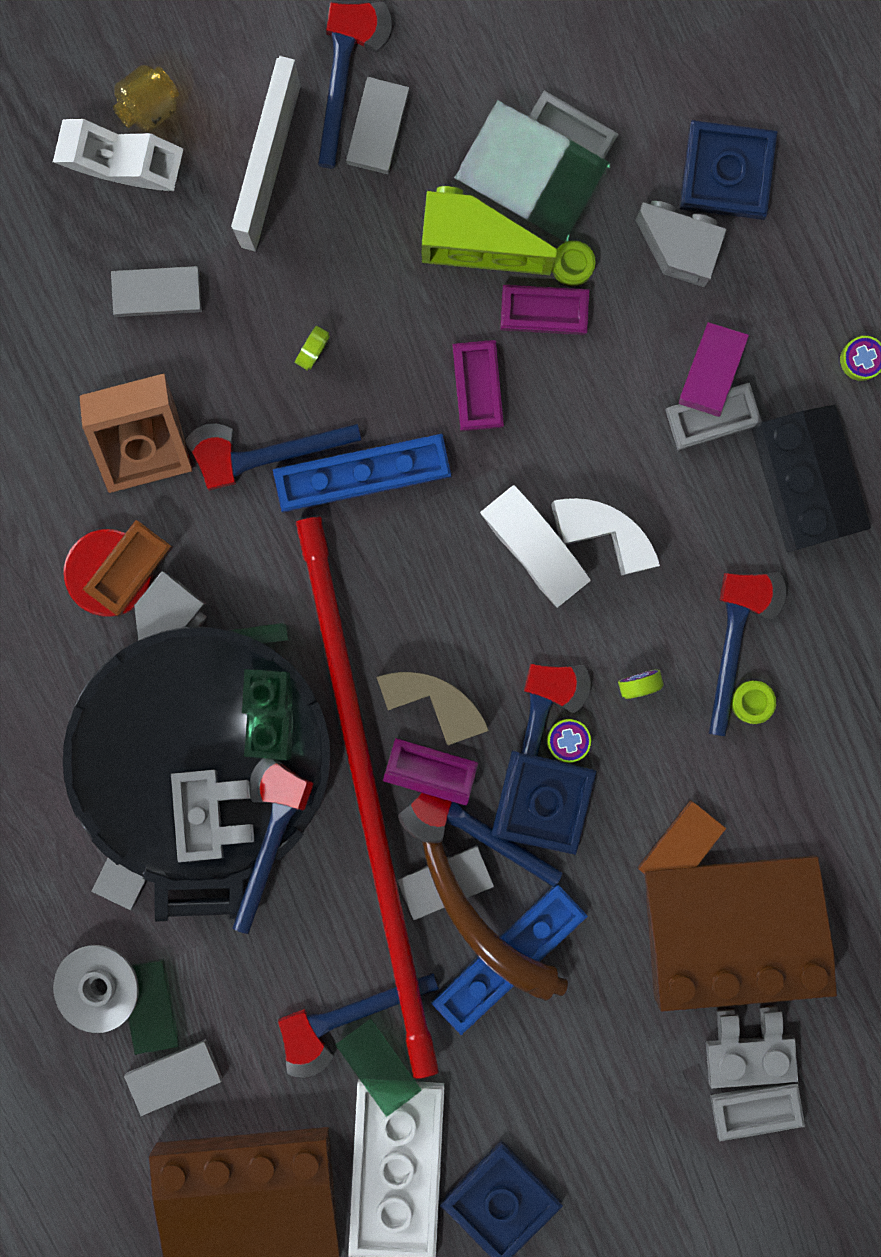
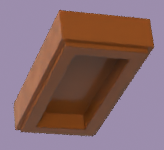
(127, 568)
(684, 841)

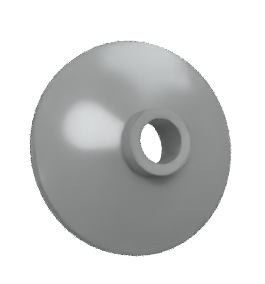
(82, 1001)

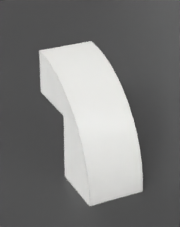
(120, 158)
(589, 519)
(535, 546)

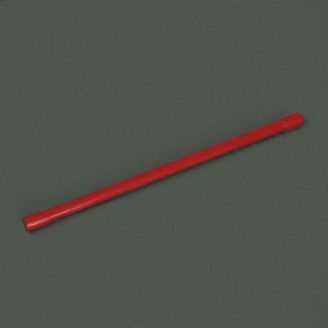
(418, 1037)

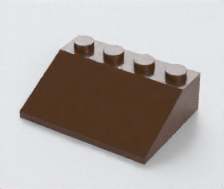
(739, 934)
(246, 1195)

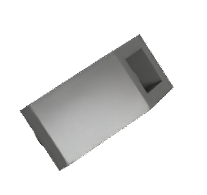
(681, 244)
(167, 607)

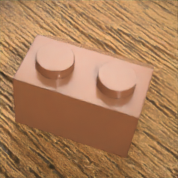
(135, 433)

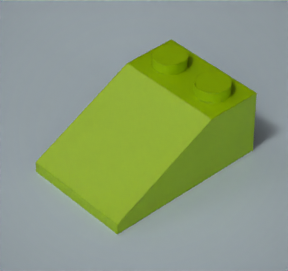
(473, 235)

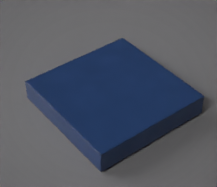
(728, 170)
(543, 802)
(501, 1203)

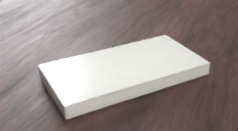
(266, 153)
(396, 1176)

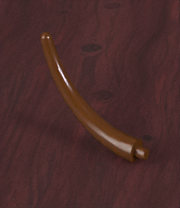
(511, 965)

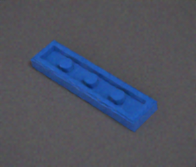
(362, 473)
(533, 935)

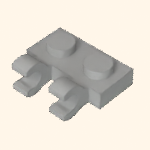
(199, 817)
(751, 1060)

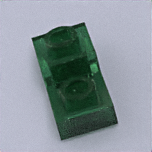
(269, 714)

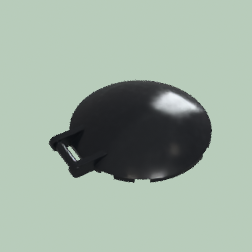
(173, 710)

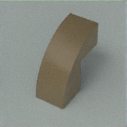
(454, 710)

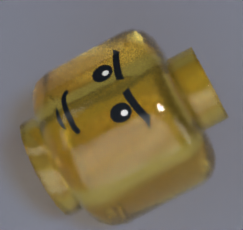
(145, 98)

